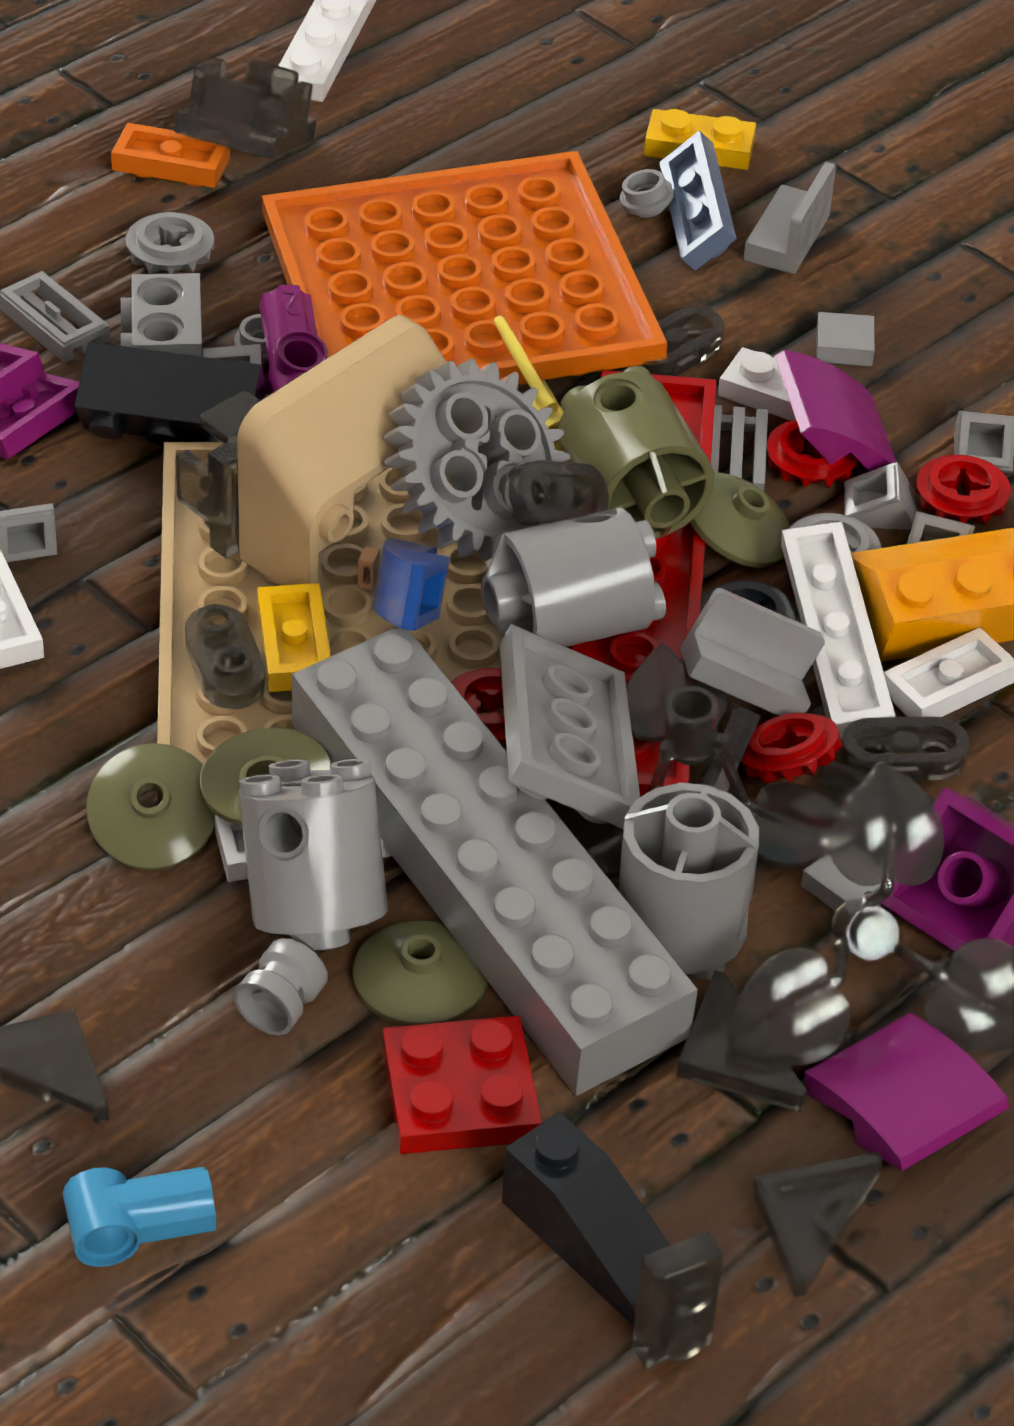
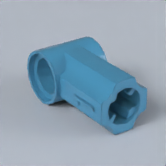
(117, 1215)

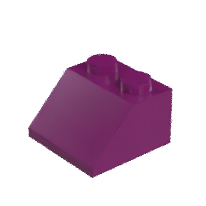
(973, 883)

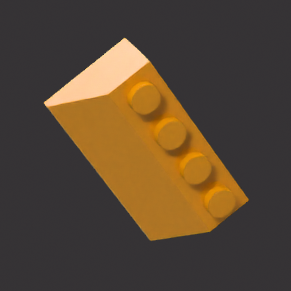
(938, 591)

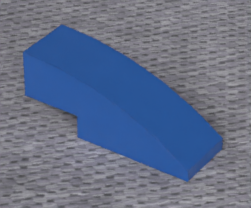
(410, 584)

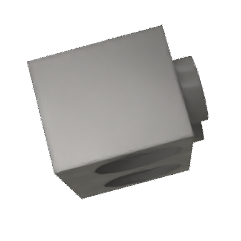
(163, 313)

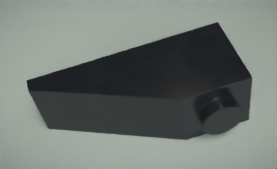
(581, 1208)

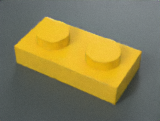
(730, 136)
(291, 631)

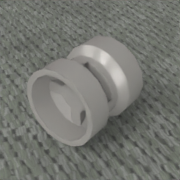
(285, 981)

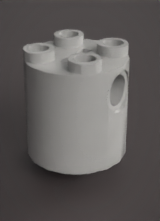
(575, 578)
(313, 850)
(691, 872)

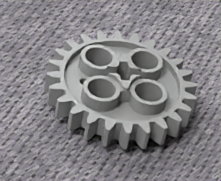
(472, 455)

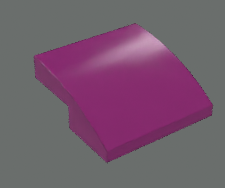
(30, 399)
(834, 411)
(907, 1091)

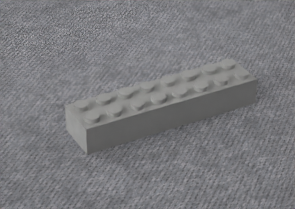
(497, 863)

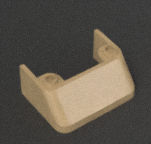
(320, 443)

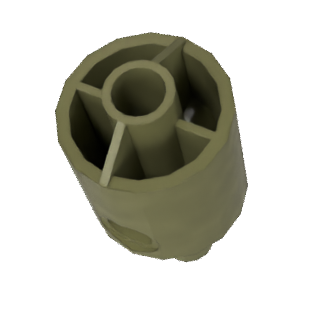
(639, 446)

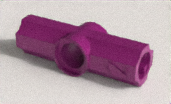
(289, 335)

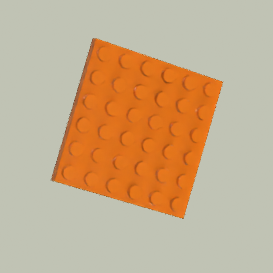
(467, 248)

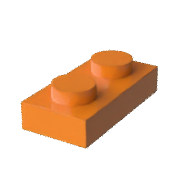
(169, 156)

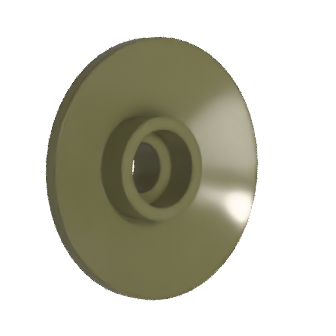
(742, 523)
(249, 756)
(156, 835)
(417, 975)

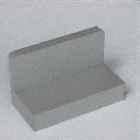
(791, 223)
(752, 653)

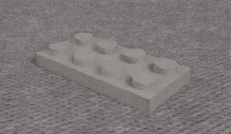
(567, 728)

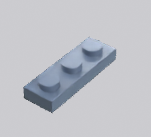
(699, 201)

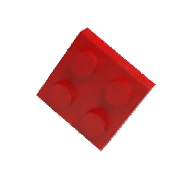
(460, 1084)

